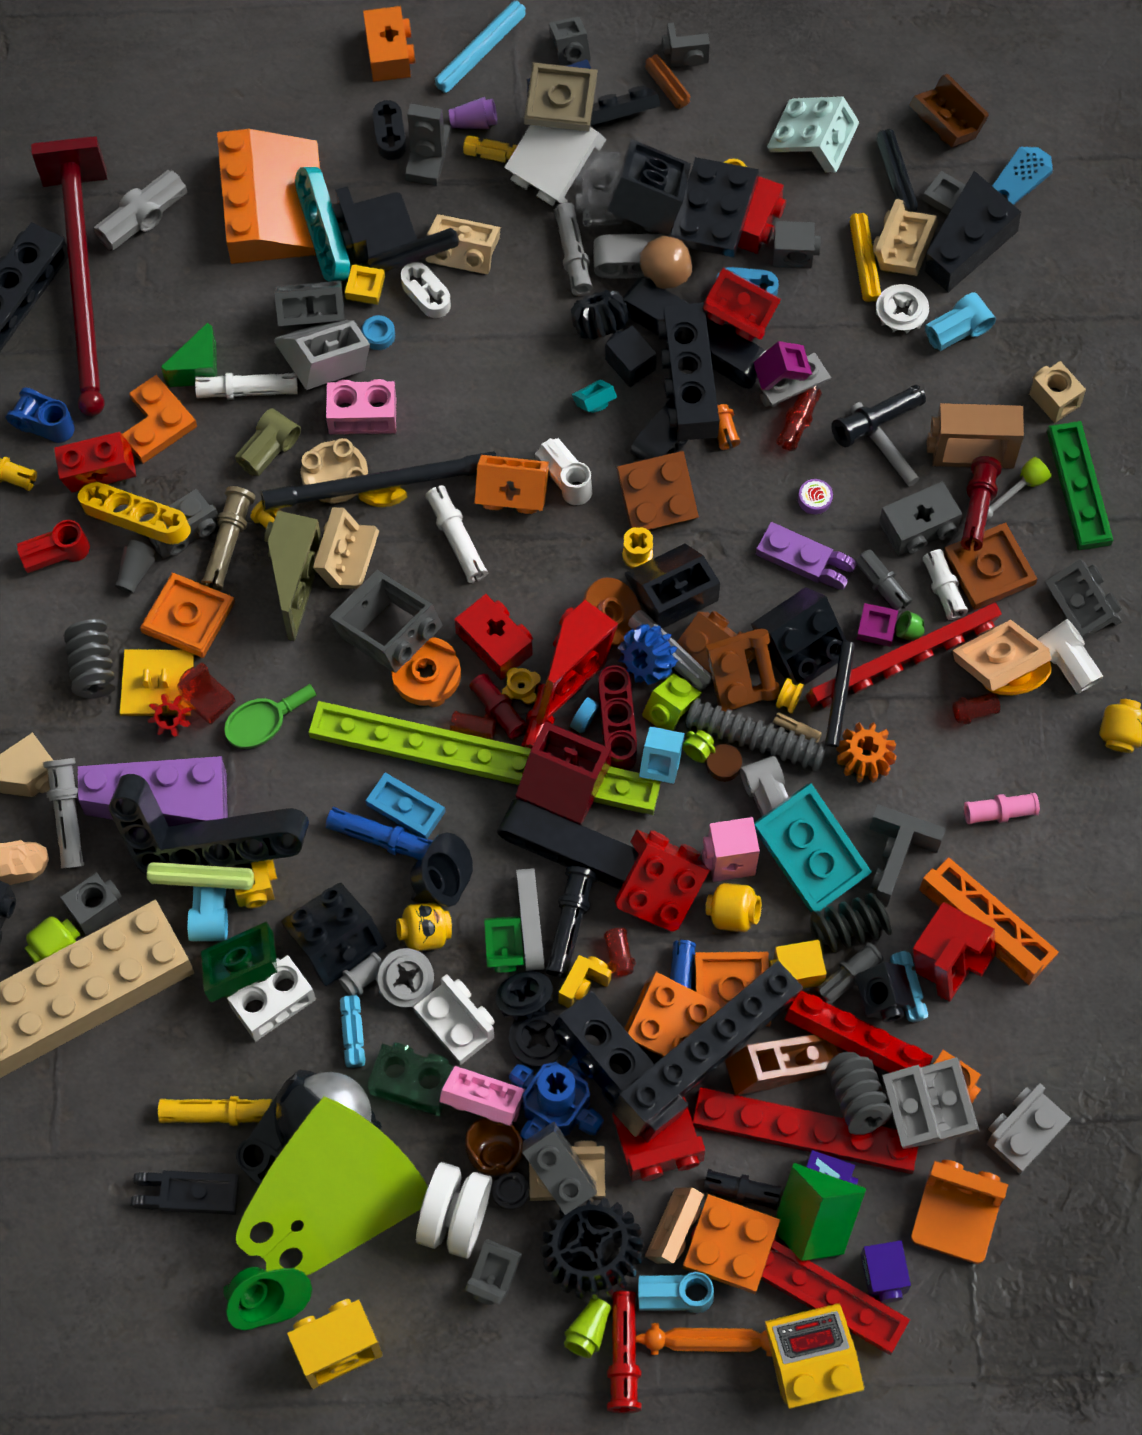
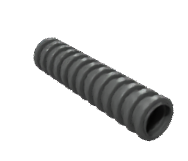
(756, 734)

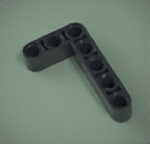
(205, 843)

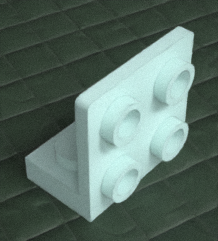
(817, 126)

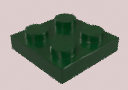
(239, 962)

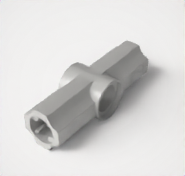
(140, 210)

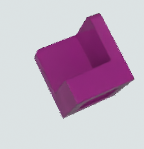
(781, 362)

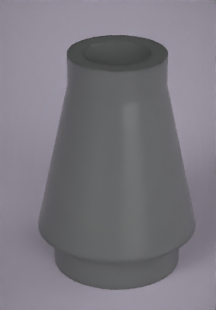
(134, 564)

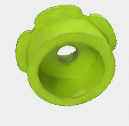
(698, 745)

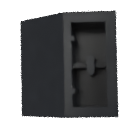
(674, 585)
(802, 636)

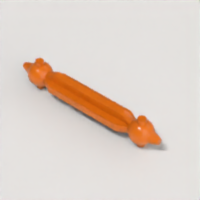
(705, 1339)

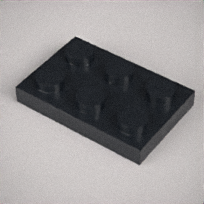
(715, 206)

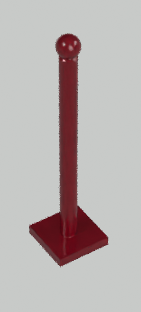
(70, 164)

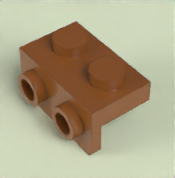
(704, 630)

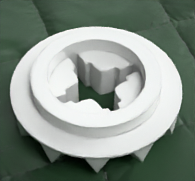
(903, 296)

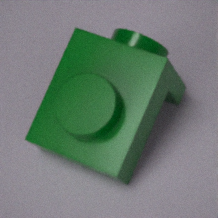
(503, 943)

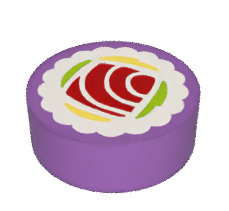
(815, 496)

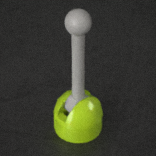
(1032, 474)

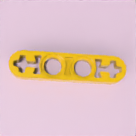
(137, 507)

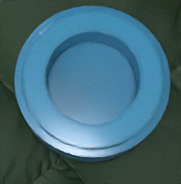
(379, 332)
(584, 715)

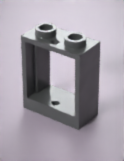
(378, 593)

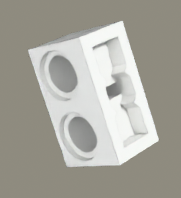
(277, 1004)

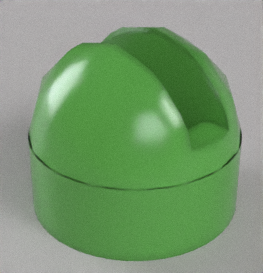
(909, 626)

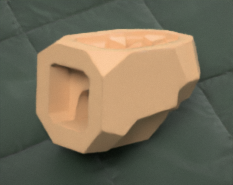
(22, 861)

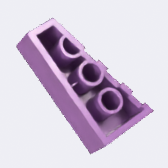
(183, 788)

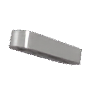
(530, 919)

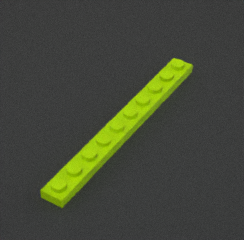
(462, 752)

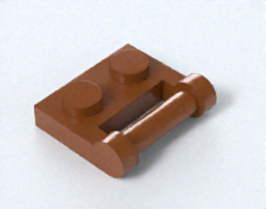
(731, 670)

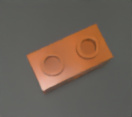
(387, 43)
(528, 478)

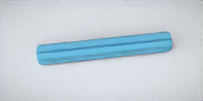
(480, 46)

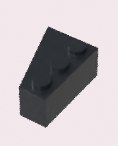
(971, 233)

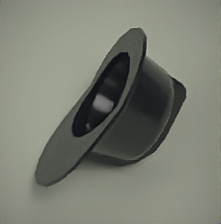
(442, 871)

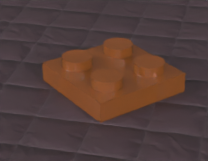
(657, 491)
(993, 570)

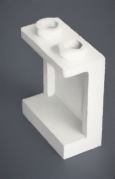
(552, 159)

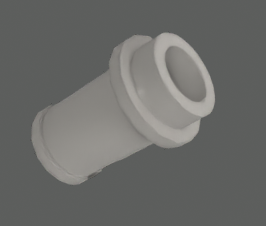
(361, 975)

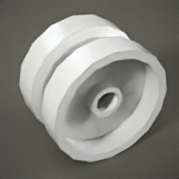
(447, 1208)

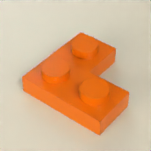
(164, 421)

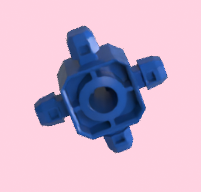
(556, 1096)

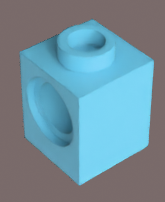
(661, 755)

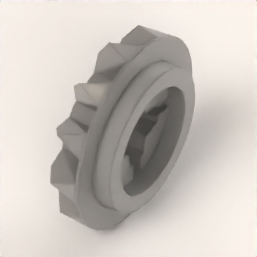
(420, 981)

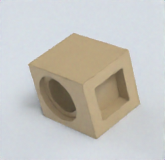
(1053, 403)

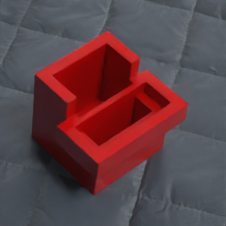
(952, 948)

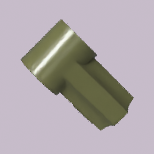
(272, 435)

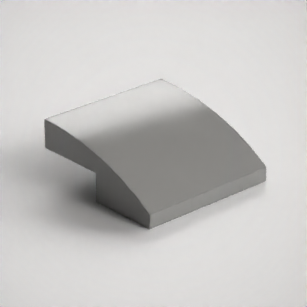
(930, 1103)

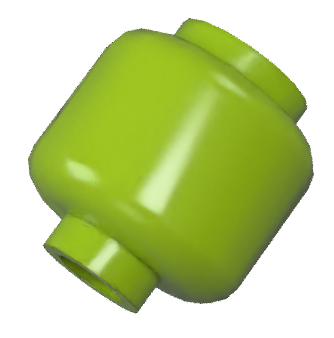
(50, 938)

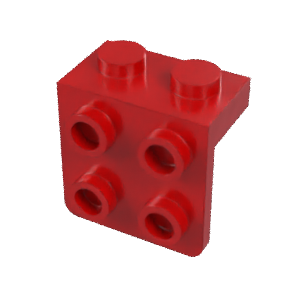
(740, 304)
(661, 881)
(669, 1150)

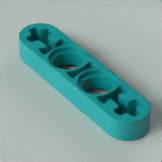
(322, 224)

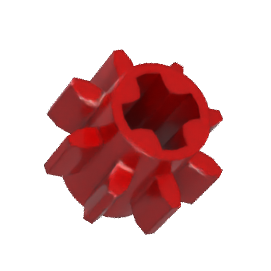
(166, 724)

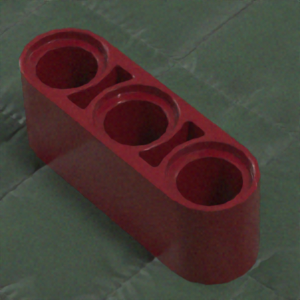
(617, 703)

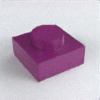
(877, 624)

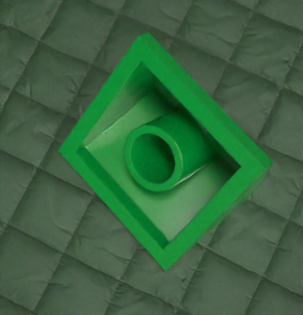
(817, 1213)

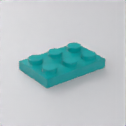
(811, 848)

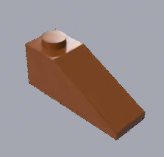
(779, 1063)

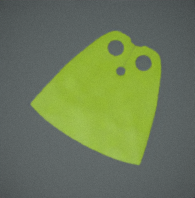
(336, 1179)

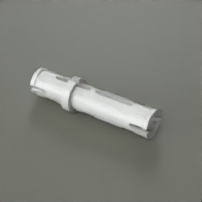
(250, 385)
(451, 523)

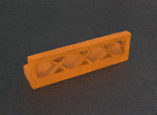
(1008, 949)

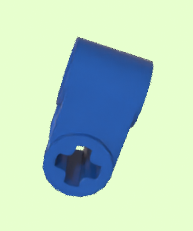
(37, 412)

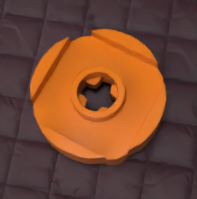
(433, 689)

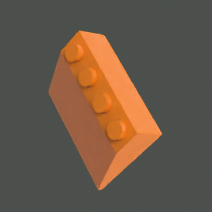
(261, 194)

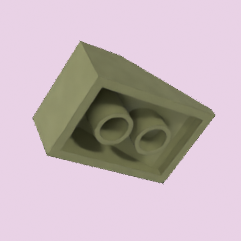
(292, 549)

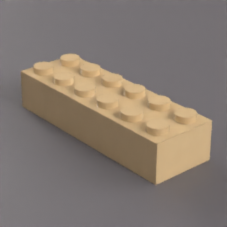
(88, 984)

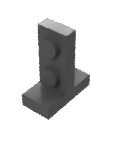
(427, 143)
(902, 832)

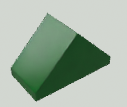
(192, 360)

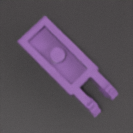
(804, 556)

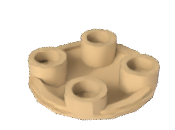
(332, 462)

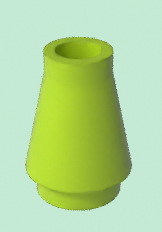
(587, 1330)

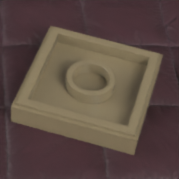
(561, 97)

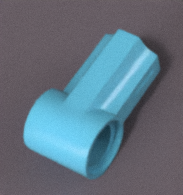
(967, 318)
(208, 915)
(669, 1292)

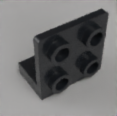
(334, 932)

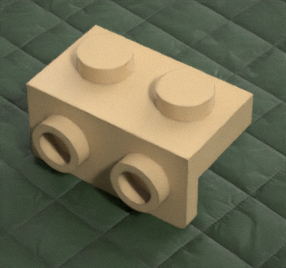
(904, 240)
(344, 550)

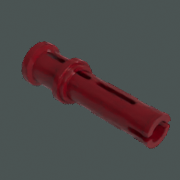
(981, 492)

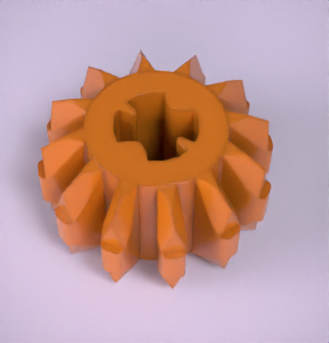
(880, 752)

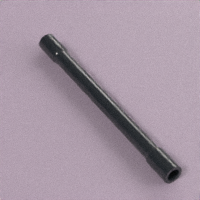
(291, 495)

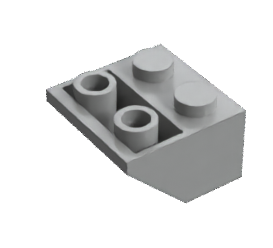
(325, 352)

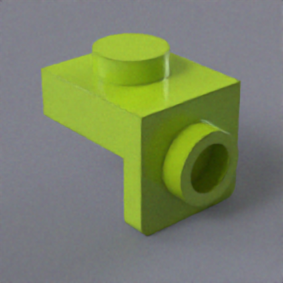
(670, 702)

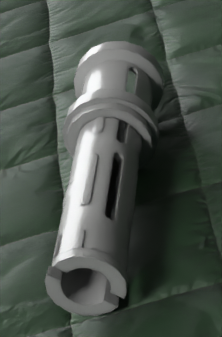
(63, 795)

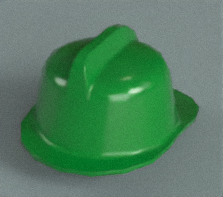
(265, 1296)

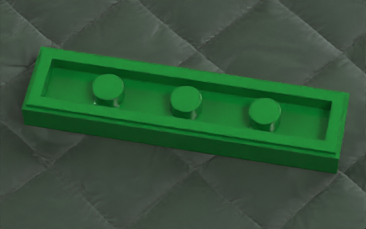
(1079, 485)

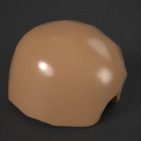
(666, 262)

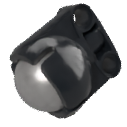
(290, 1109)

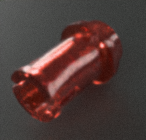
(975, 707)
(474, 725)
(619, 952)

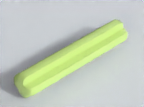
(200, 876)

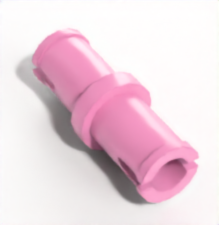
(1001, 808)

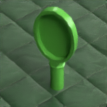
(261, 719)

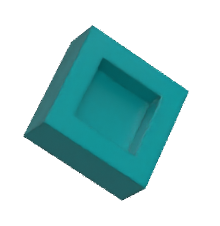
(595, 396)

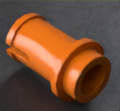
(726, 427)

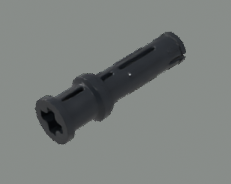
(866, 419)
(573, 906)

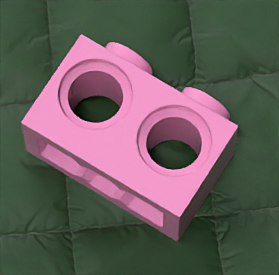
(361, 415)

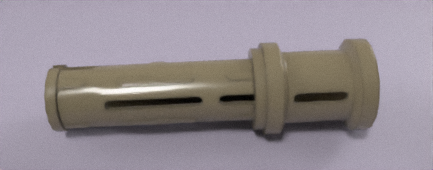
(231, 523)

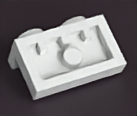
(456, 1019)

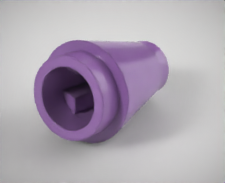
(474, 115)

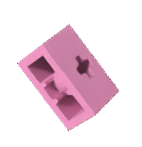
(731, 849)

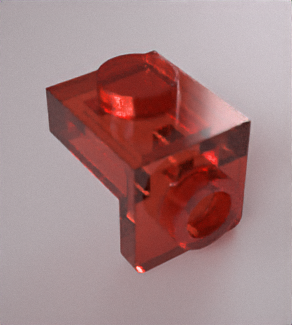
(204, 693)

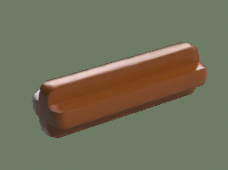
(667, 81)

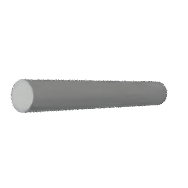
(892, 453)

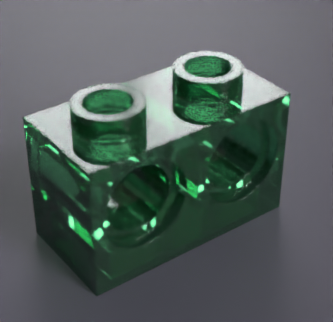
(407, 1087)

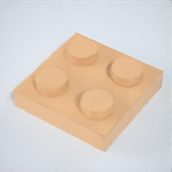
(1001, 655)

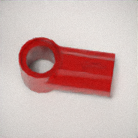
(51, 546)

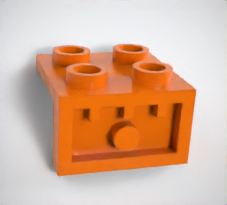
(667, 1014)

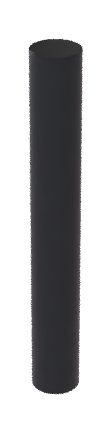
(840, 694)

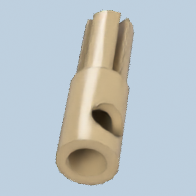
(799, 727)

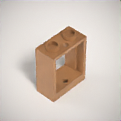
(973, 431)

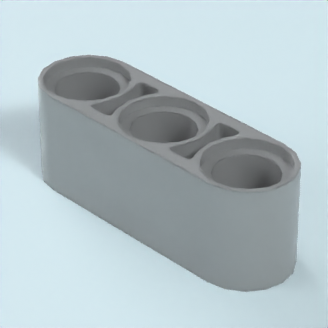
(620, 254)

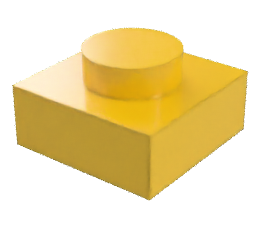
(364, 284)

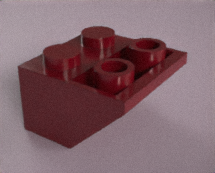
(563, 773)

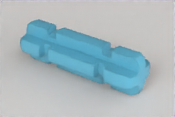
(920, 1011)
(352, 1031)

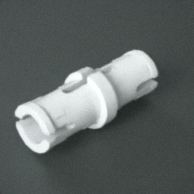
(945, 584)

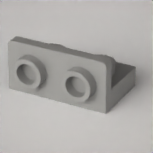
(1027, 1129)

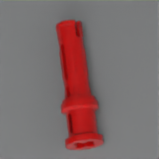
(629, 1372)

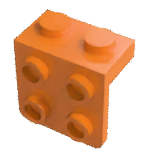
(958, 1211)

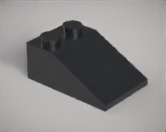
(649, 188)

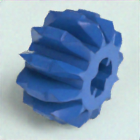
(648, 654)

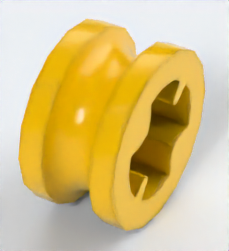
(789, 695)

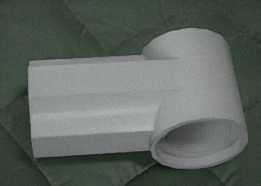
(765, 783)

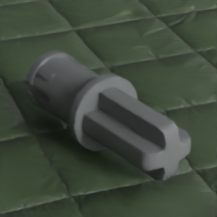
(883, 580)
(845, 977)

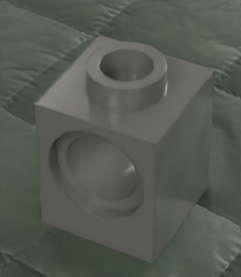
(795, 244)
(92, 918)

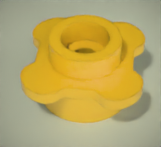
(529, 679)

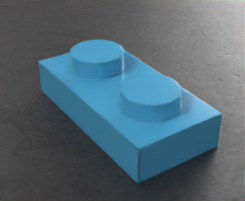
(405, 806)

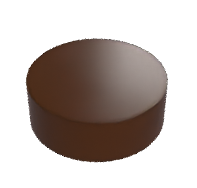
(725, 763)

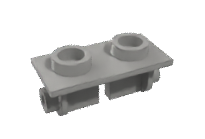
(788, 387)

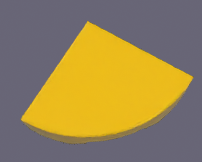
(384, 497)

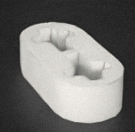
(431, 286)

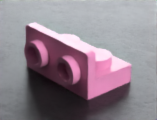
(482, 1096)

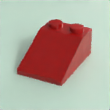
(577, 656)

